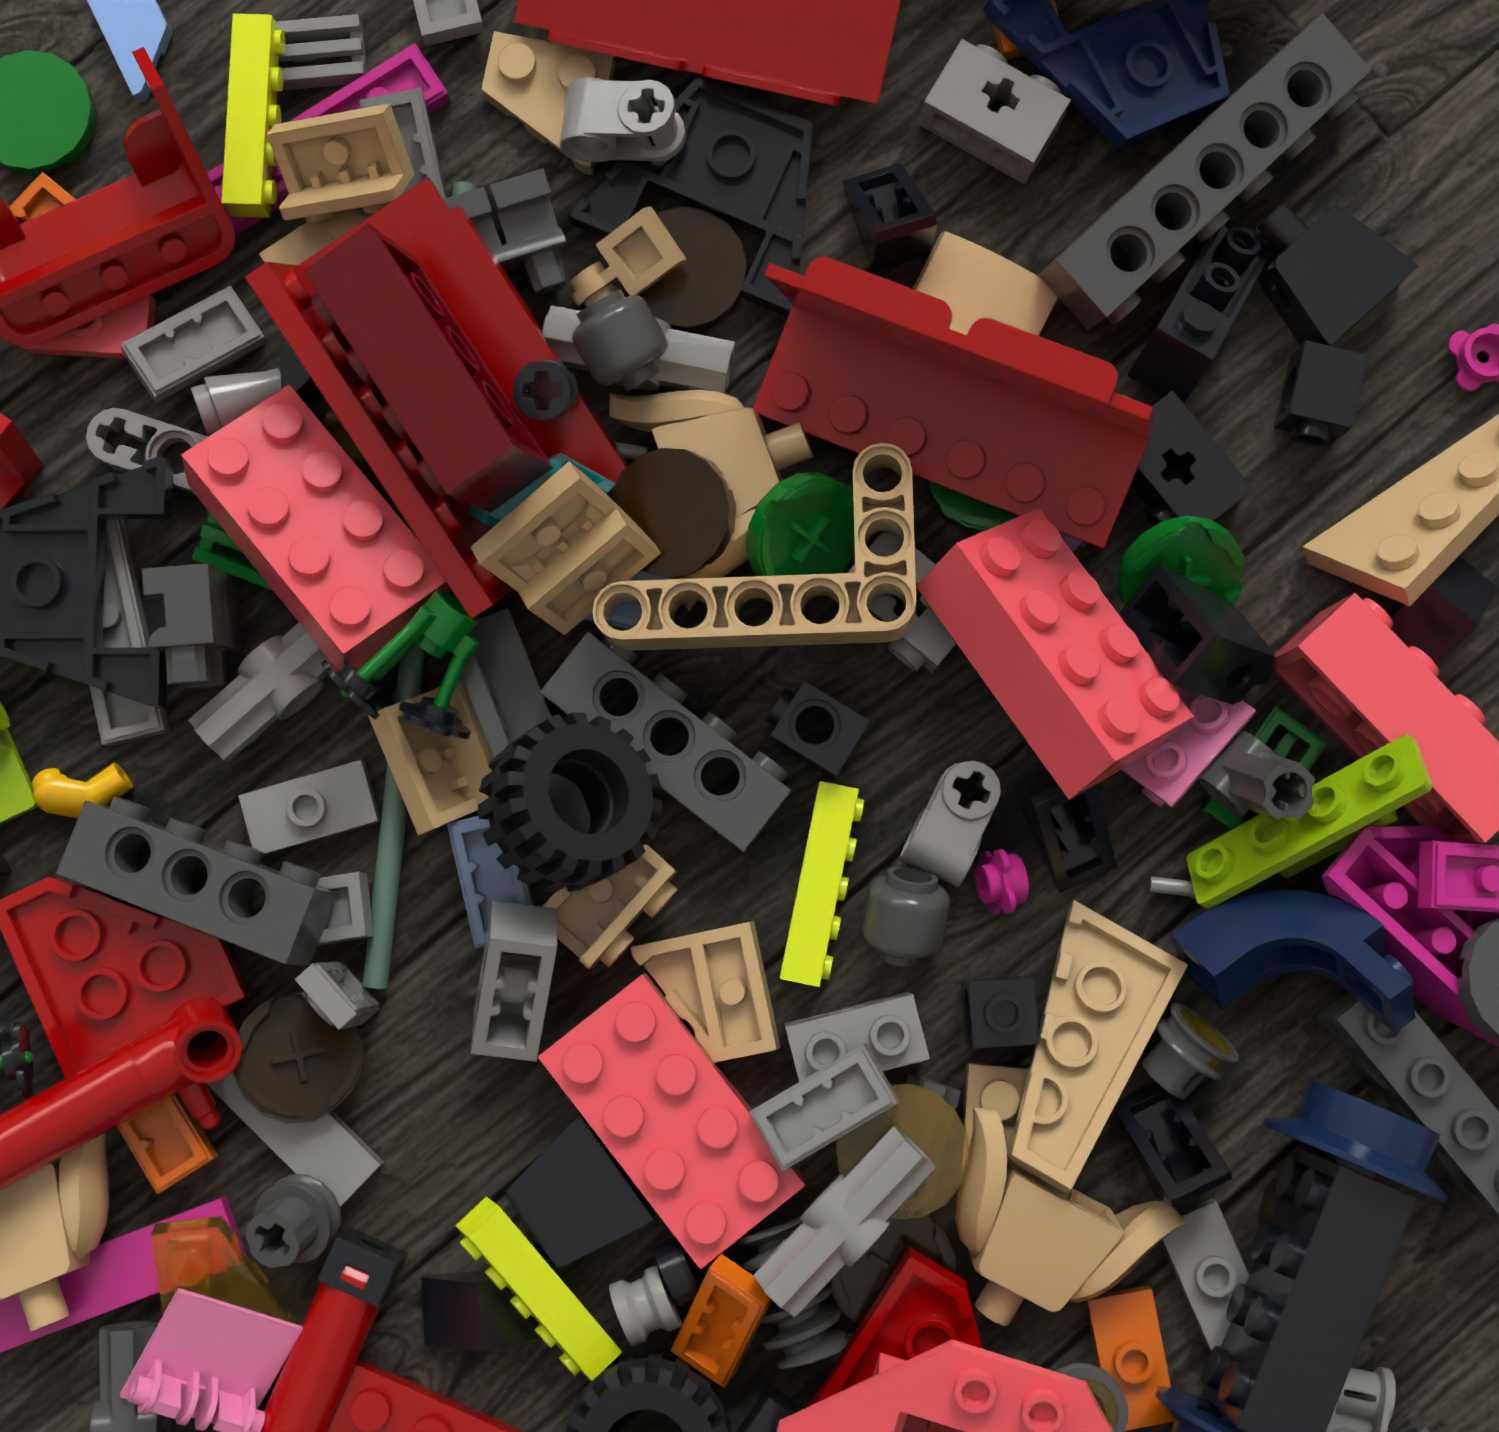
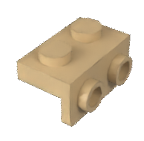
(341, 162)
(434, 771)
(597, 917)

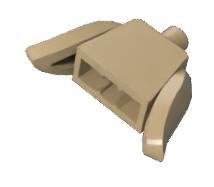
(728, 436)
(51, 1228)
(1039, 1239)

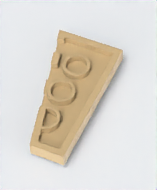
(1418, 524)
(1091, 1034)

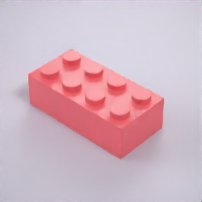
(313, 527)
(1053, 651)
(1378, 689)
(671, 1120)

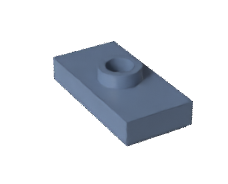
(482, 875)

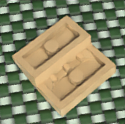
(984, 286)
(564, 548)

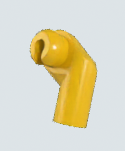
(66, 796)

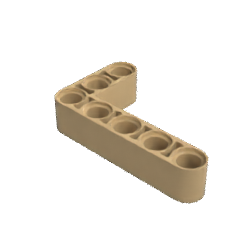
(788, 593)

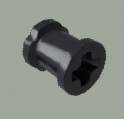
(534, 405)

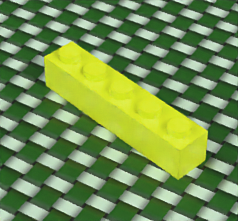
(251, 115)
(821, 884)
(537, 1290)

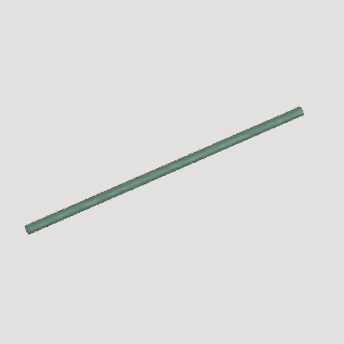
(393, 820)

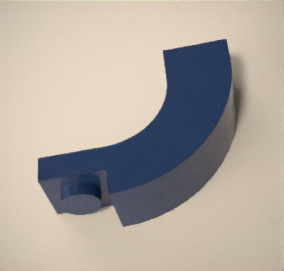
(1291, 932)

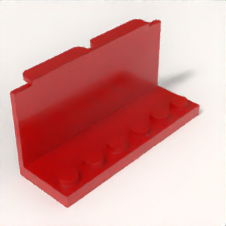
(773, 45)
(501, 332)
(973, 411)

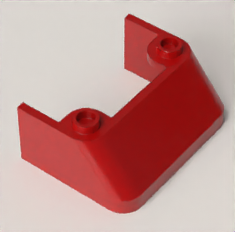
(116, 239)

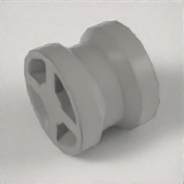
(644, 1306)

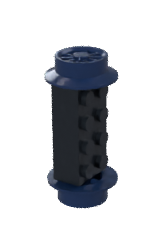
(1312, 1269)

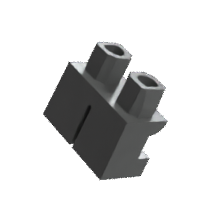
(519, 228)
(200, 622)

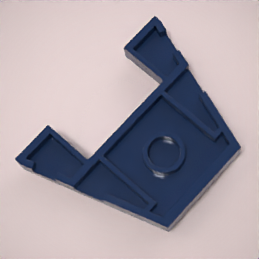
(1128, 70)

